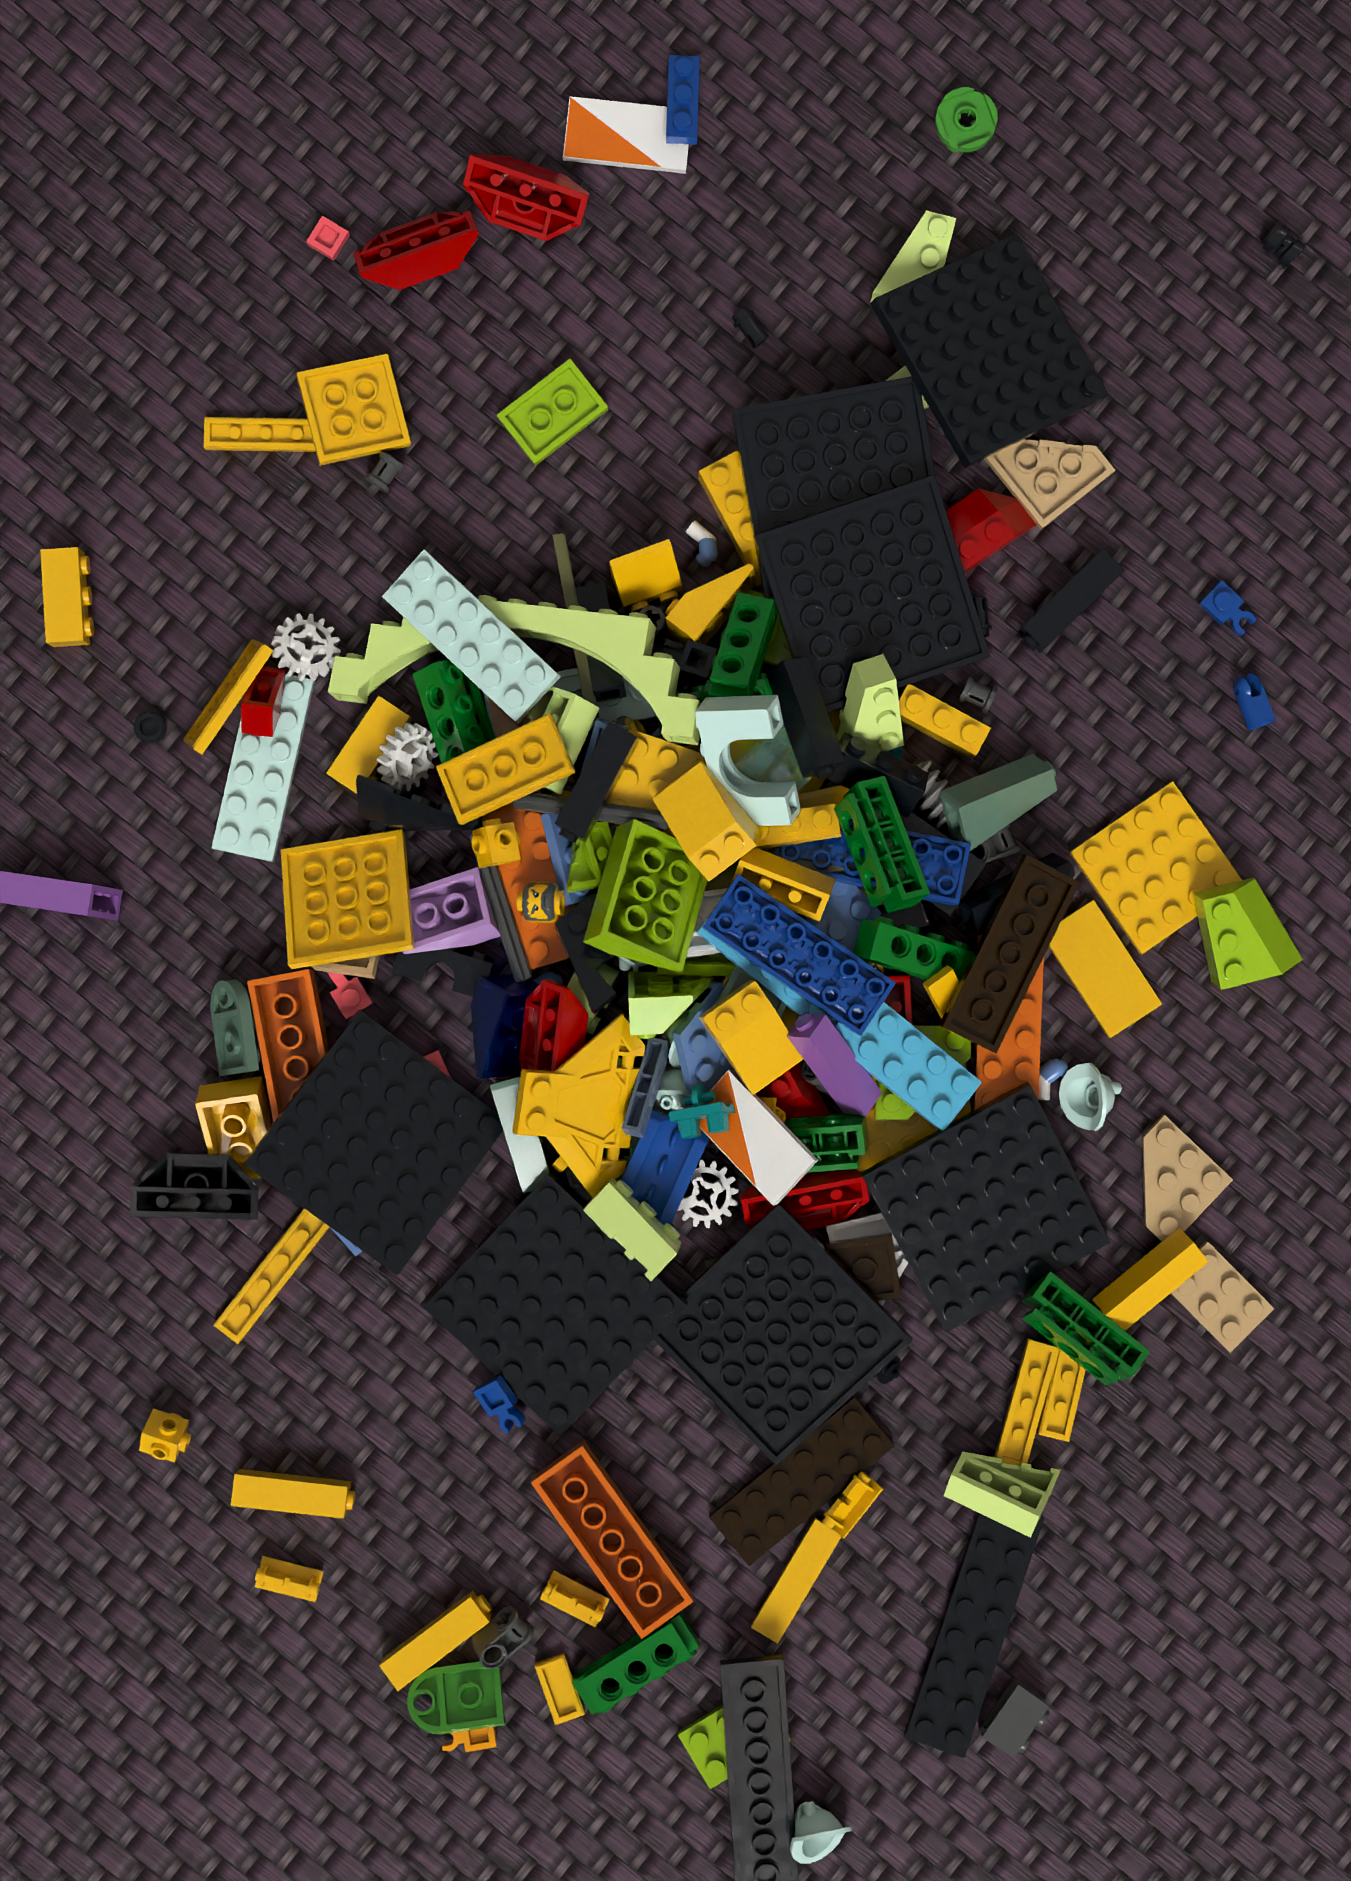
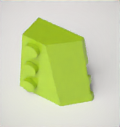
(1242, 935)
(660, 1000)

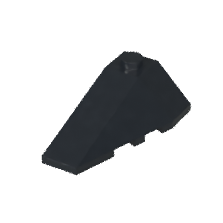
(398, 810)

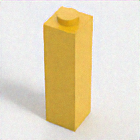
(1150, 1280)
(292, 1493)
(436, 1639)

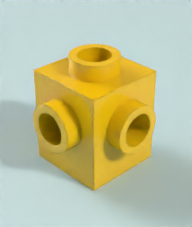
(496, 843)
(165, 1435)

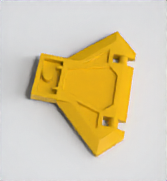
(584, 1104)

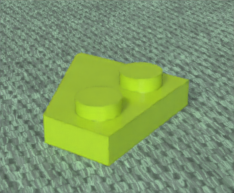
(589, 859)

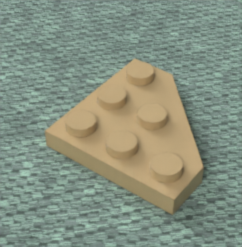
(1049, 475)
(1176, 1179)

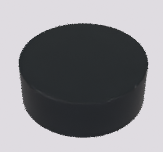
(150, 727)

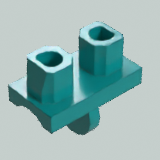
(689, 1118)

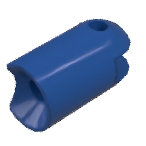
(1253, 701)

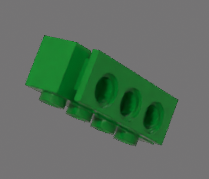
(742, 647)
(456, 708)
(875, 834)
(907, 951)
(833, 1139)
(1082, 1331)
(617, 1663)

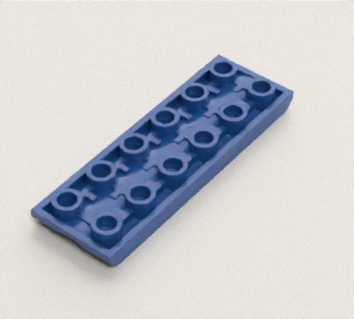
(940, 860)
(798, 955)
(663, 1166)

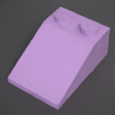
(452, 913)

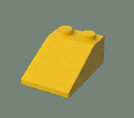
(646, 576)
(707, 608)
(707, 821)
(751, 1036)
(234, 1117)

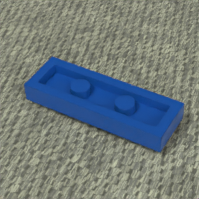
(682, 99)

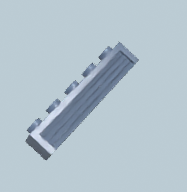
(646, 1087)

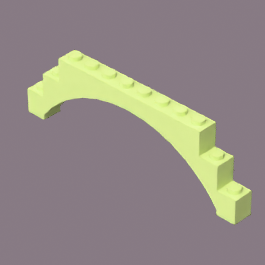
(614, 639)

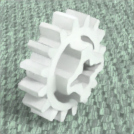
(292, 648)
(407, 756)
(717, 1186)

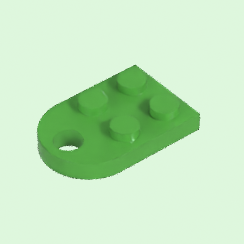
(461, 1696)

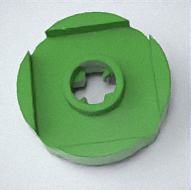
(981, 129)

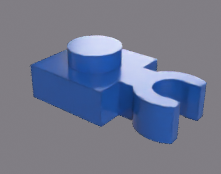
(1224, 605)
(499, 1399)

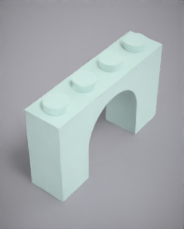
(741, 718)

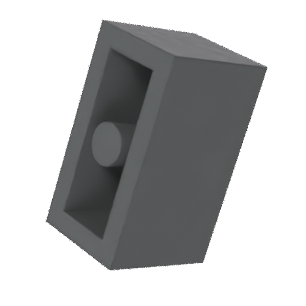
(1014, 1718)

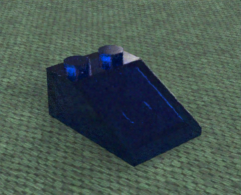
(498, 1024)

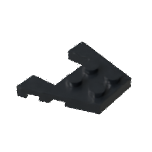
(584, 957)

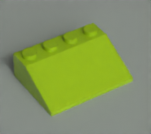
(646, 898)

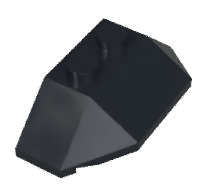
(195, 1188)

